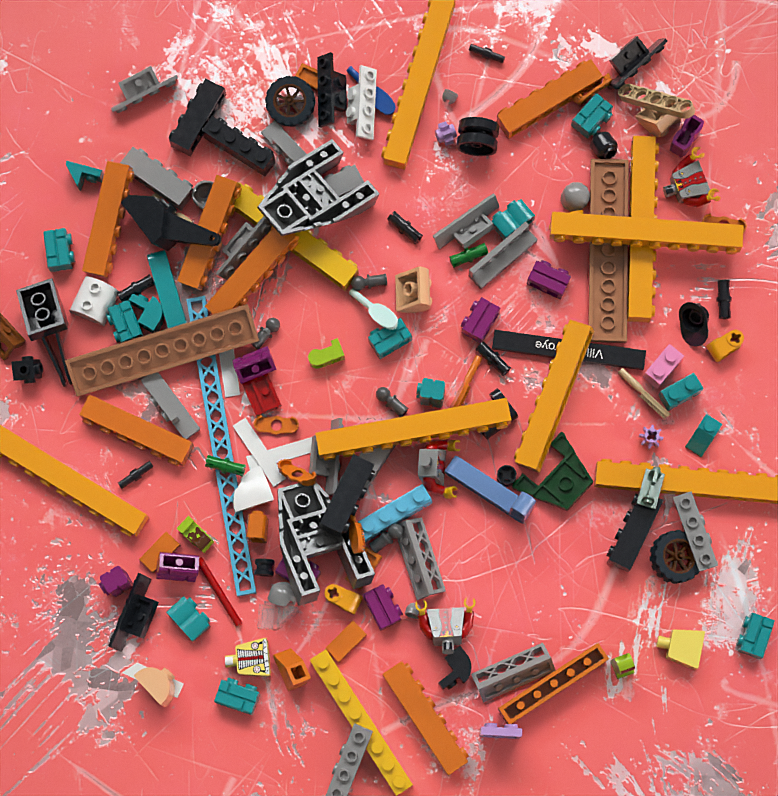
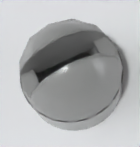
(449, 95)
(411, 611)

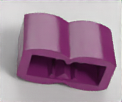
(685, 136)

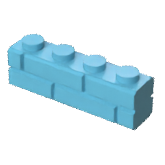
(395, 512)

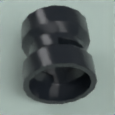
(506, 472)

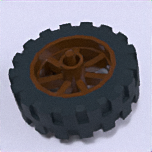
(301, 86)
(660, 563)

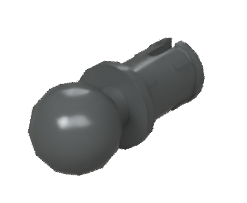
(359, 283)
(272, 325)
(383, 394)
(394, 531)

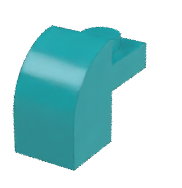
(152, 315)

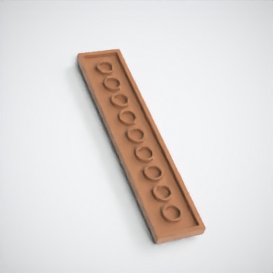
(606, 262)
(162, 350)

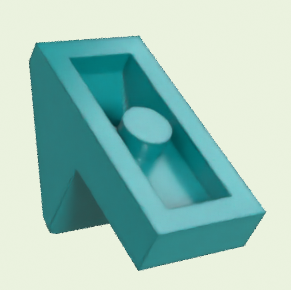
(80, 172)
(703, 435)

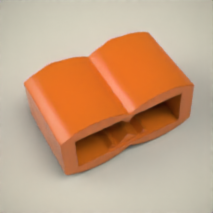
(257, 527)

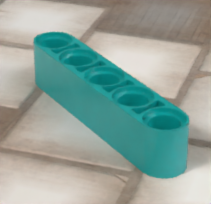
(166, 288)

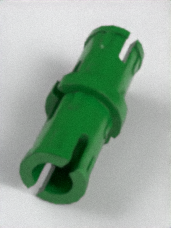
(468, 255)
(225, 465)

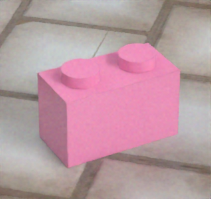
(663, 366)

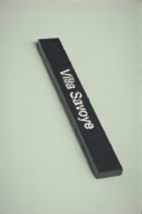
(546, 347)

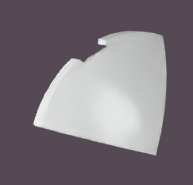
(252, 491)

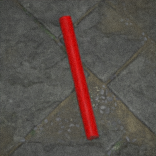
(219, 592)

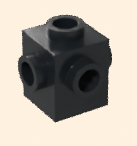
(27, 369)

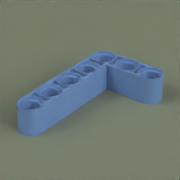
(514, 505)

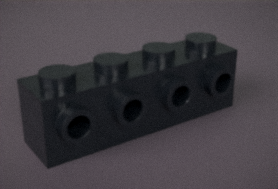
(200, 110)
(239, 146)
(346, 496)
(632, 535)

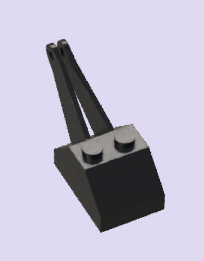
(164, 226)
(45, 316)

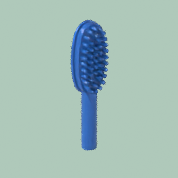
(383, 101)

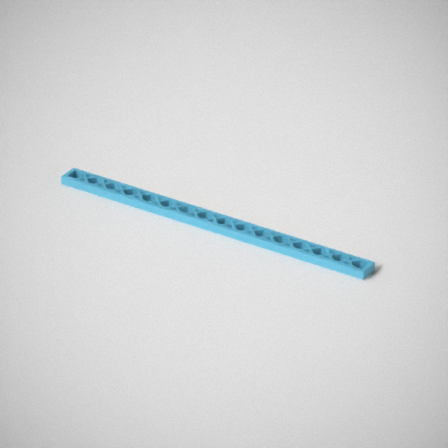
(223, 419)

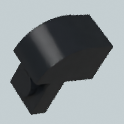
(461, 667)

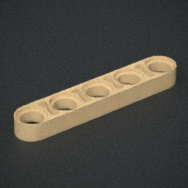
(661, 105)

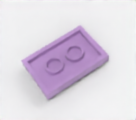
(509, 731)

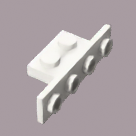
(362, 103)

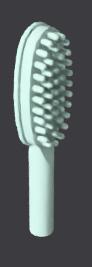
(377, 311)

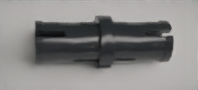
(405, 227)
(136, 288)
(724, 299)
(493, 358)

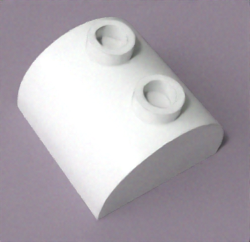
(94, 300)

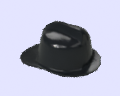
(694, 323)

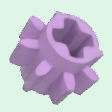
(445, 133)
(651, 442)

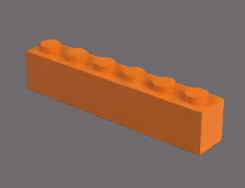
(549, 98)
(214, 218)
(107, 219)
(252, 272)
(136, 430)
(553, 684)
(425, 718)

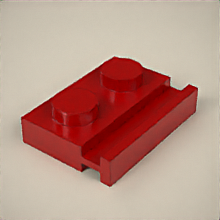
(261, 394)

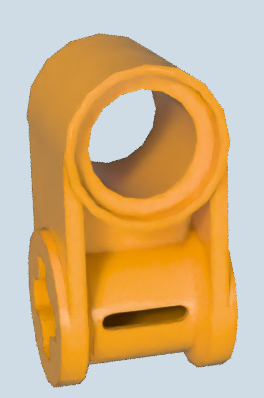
(723, 347)
(346, 600)

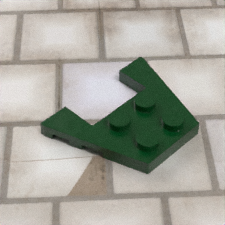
(564, 483)

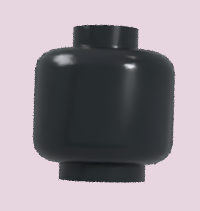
(604, 145)

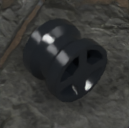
(264, 567)

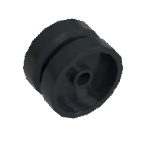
(477, 136)

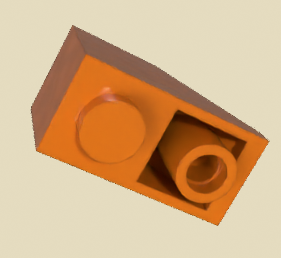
(292, 669)

